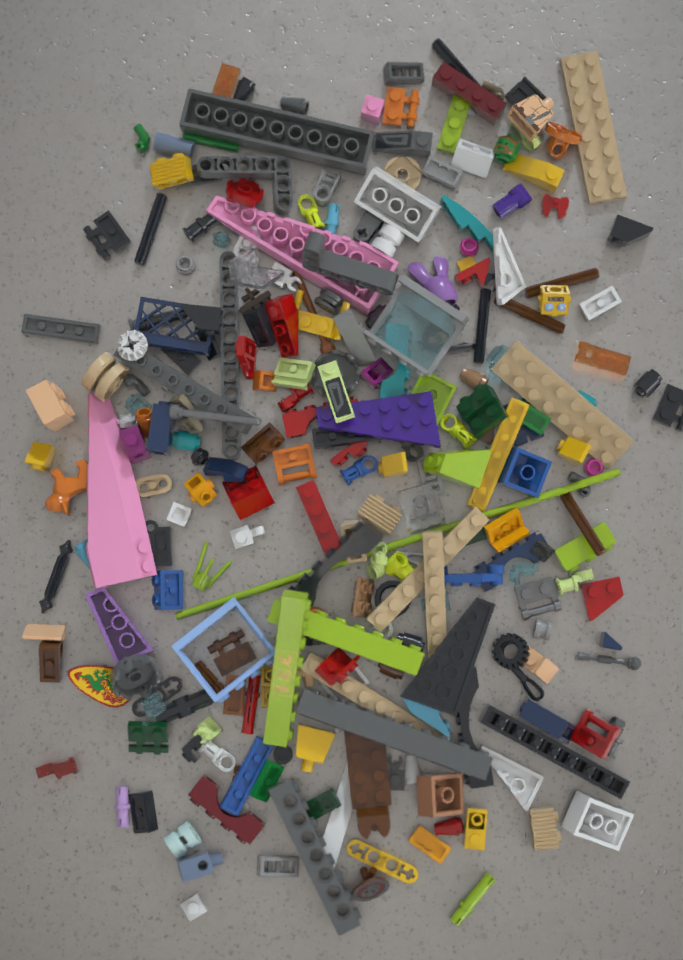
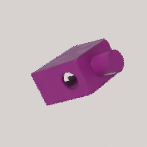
(135, 444)

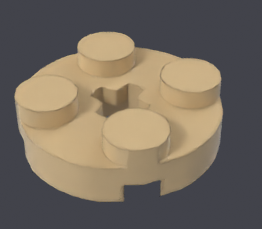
(407, 165)

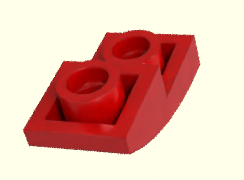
(353, 450)

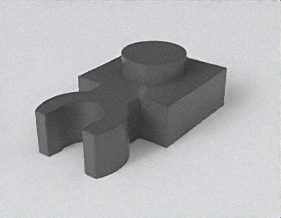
(396, 776)

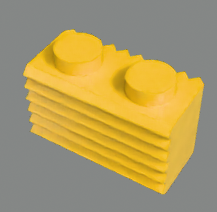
(171, 171)

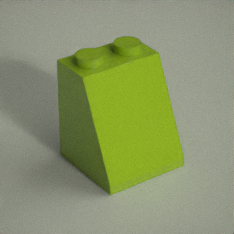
(460, 467)

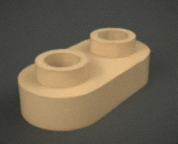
(153, 485)

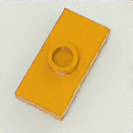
(429, 844)

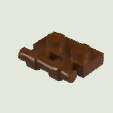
(234, 658)

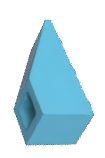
(428, 715)

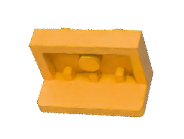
(506, 530)

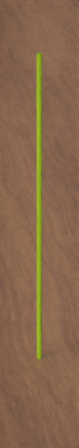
(402, 542)

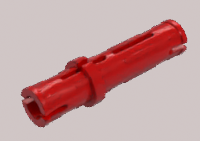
(247, 727)

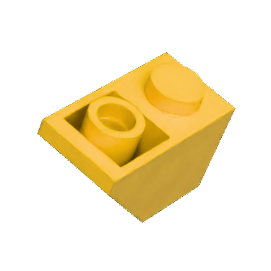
(40, 456)
(475, 829)

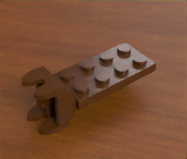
(368, 784)

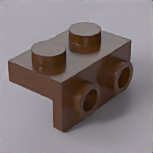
(263, 443)

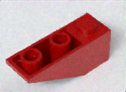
(284, 322)

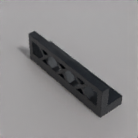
(327, 438)

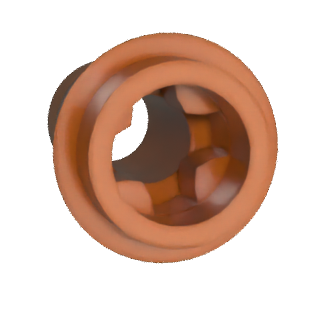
(143, 418)

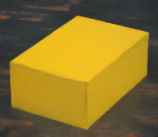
(465, 263)

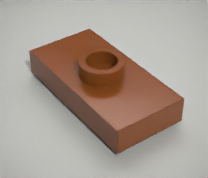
(235, 703)

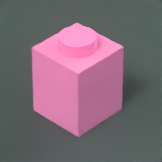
(372, 109)

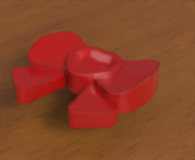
(560, 204)

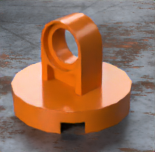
(561, 136)

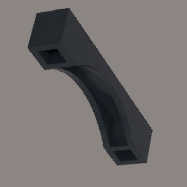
(359, 541)
(465, 736)

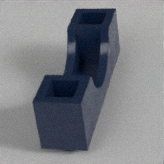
(516, 550)

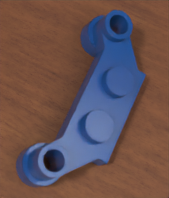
(475, 579)

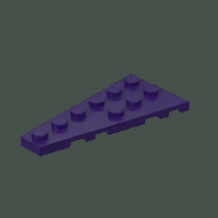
(391, 418)

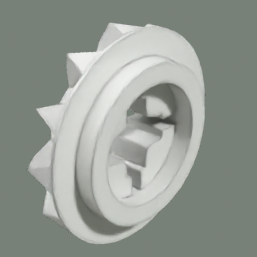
(139, 348)

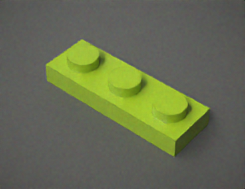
(453, 125)

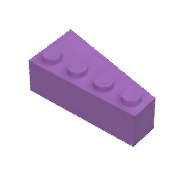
(115, 626)

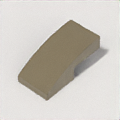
(192, 425)

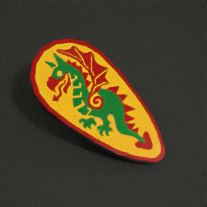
(96, 684)

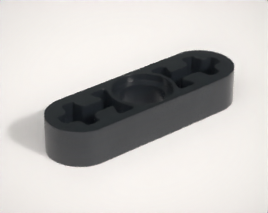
(166, 683)

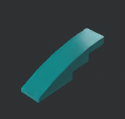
(466, 221)

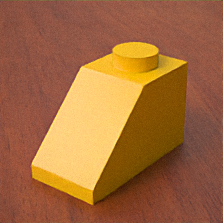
(572, 450)
(393, 465)

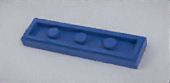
(246, 776)

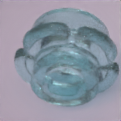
(221, 239)

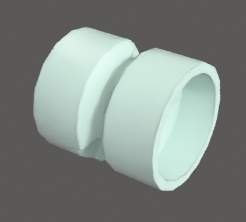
(177, 844)

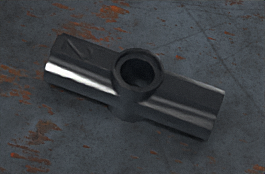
(185, 706)

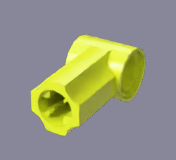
(398, 565)

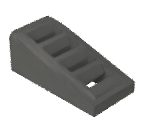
(403, 79)

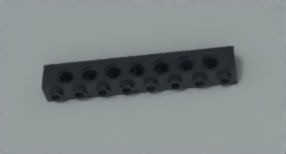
(554, 751)

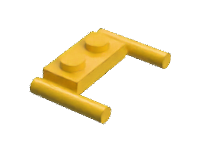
(316, 323)

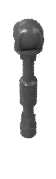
(632, 663)

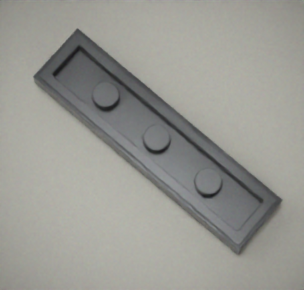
(61, 328)

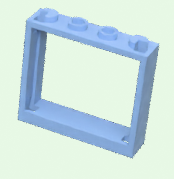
(205, 625)

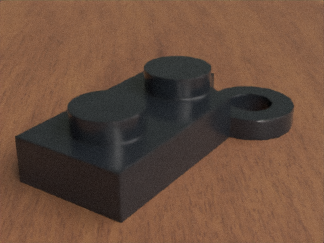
(161, 544)

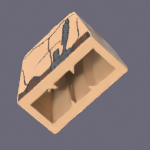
(531, 115)

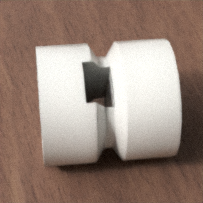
(388, 239)

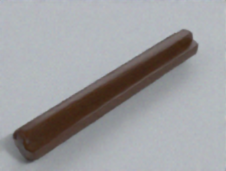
(568, 280)
(533, 315)
(583, 524)

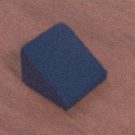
(608, 642)

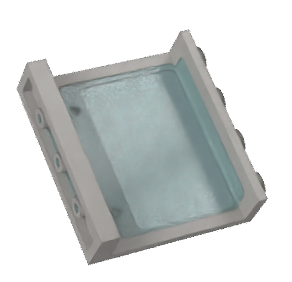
(417, 327)

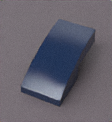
(230, 470)

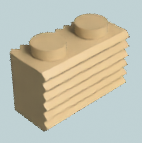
(380, 514)
(543, 828)

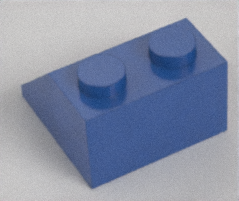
(524, 472)

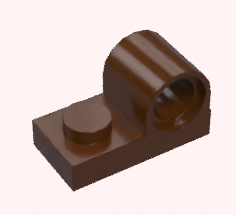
(49, 660)

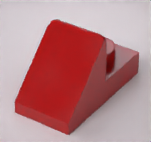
(477, 271)

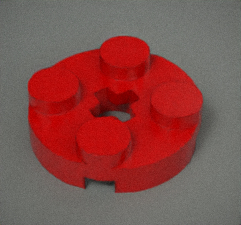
(244, 192)

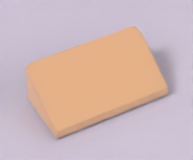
(44, 632)

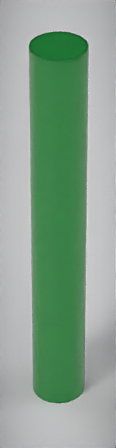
(211, 142)

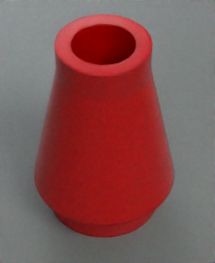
(451, 826)

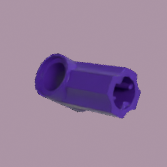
(516, 198)

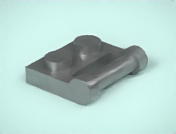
(534, 592)

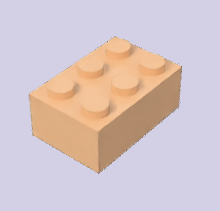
(50, 405)

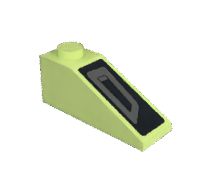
(336, 391)

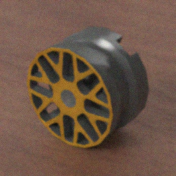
(329, 301)

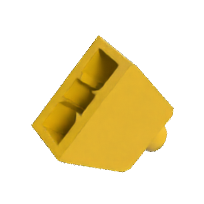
(312, 745)

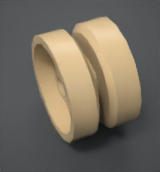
(105, 376)

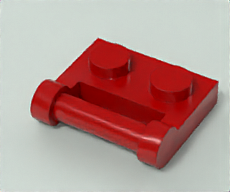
(592, 740)

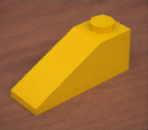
(536, 172)

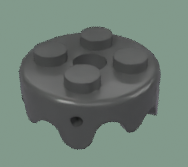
(347, 366)
(141, 682)

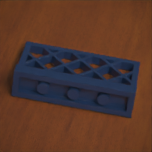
(167, 341)

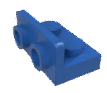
(168, 590)

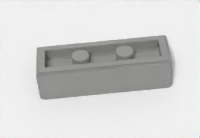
(354, 338)

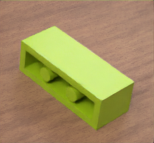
(579, 550)

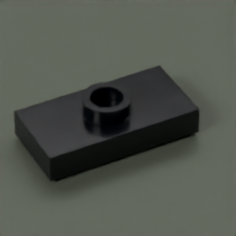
(185, 361)

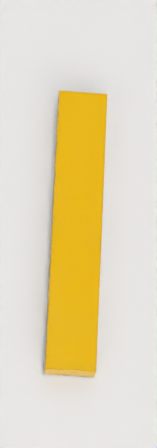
(500, 450)

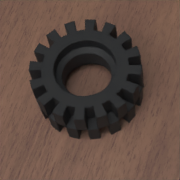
(521, 656)

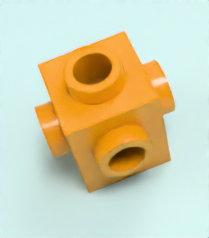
(200, 489)

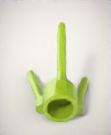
(201, 579)

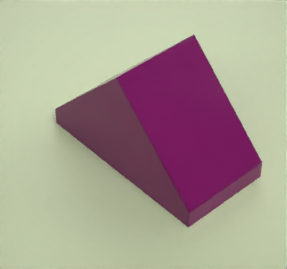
(376, 373)

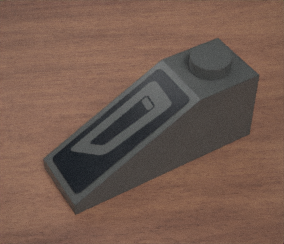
(404, 143)

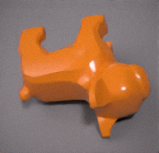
(66, 488)

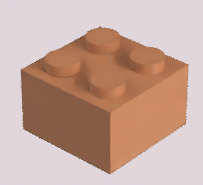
(440, 794)

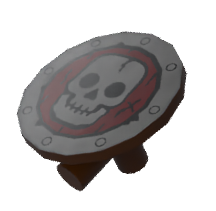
(370, 887)

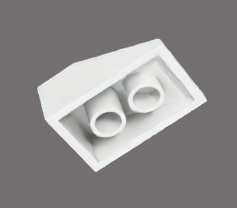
(597, 820)

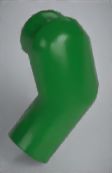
(144, 138)

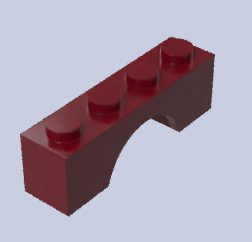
(455, 83)
(245, 826)

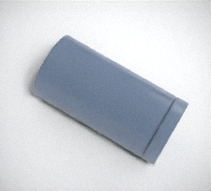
(171, 144)

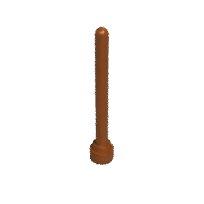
(326, 346)

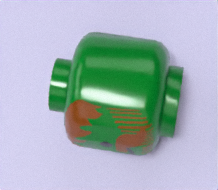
(506, 148)

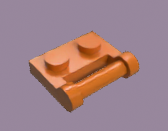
(294, 457)

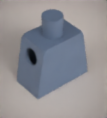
(189, 867)

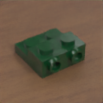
(481, 410)

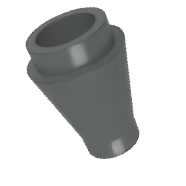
(295, 105)

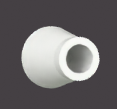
(412, 769)

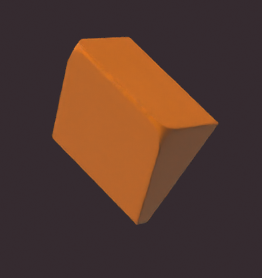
(262, 381)

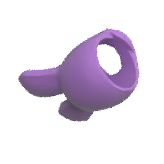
(438, 285)

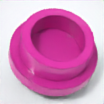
(469, 247)
(593, 467)

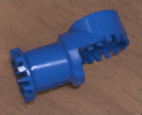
(358, 469)

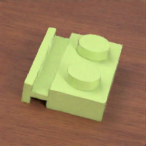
(293, 373)

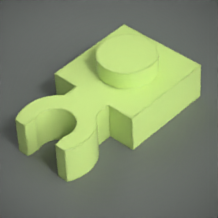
(207, 729)

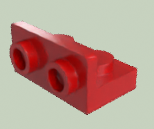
(335, 666)

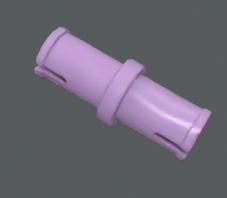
(122, 806)

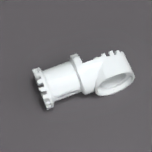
(217, 755)

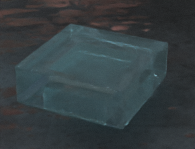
(153, 705)

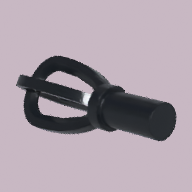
(523, 679)

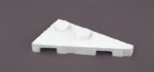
(507, 274)
(519, 779)

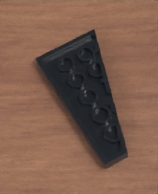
(448, 670)

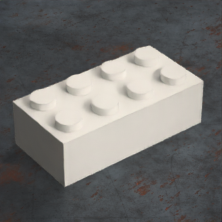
(397, 204)

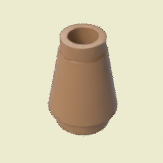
(473, 377)

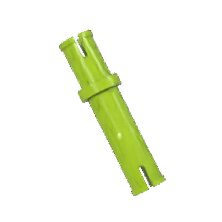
(472, 899)

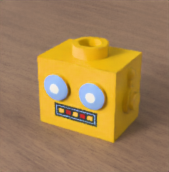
(554, 300)

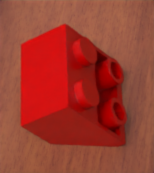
(249, 495)

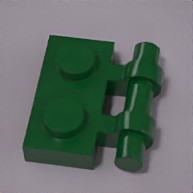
(148, 732)

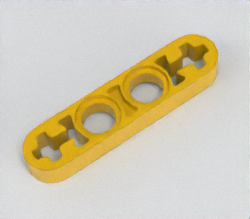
(380, 864)

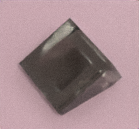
(542, 550)

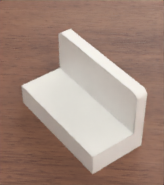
(472, 158)

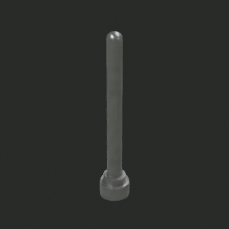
(179, 412)

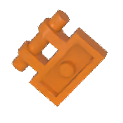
(394, 106)

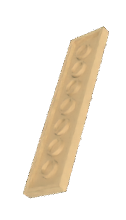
(593, 121)
(562, 403)

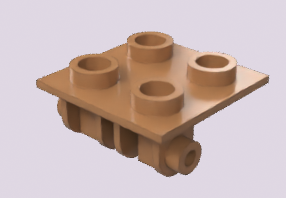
(363, 594)

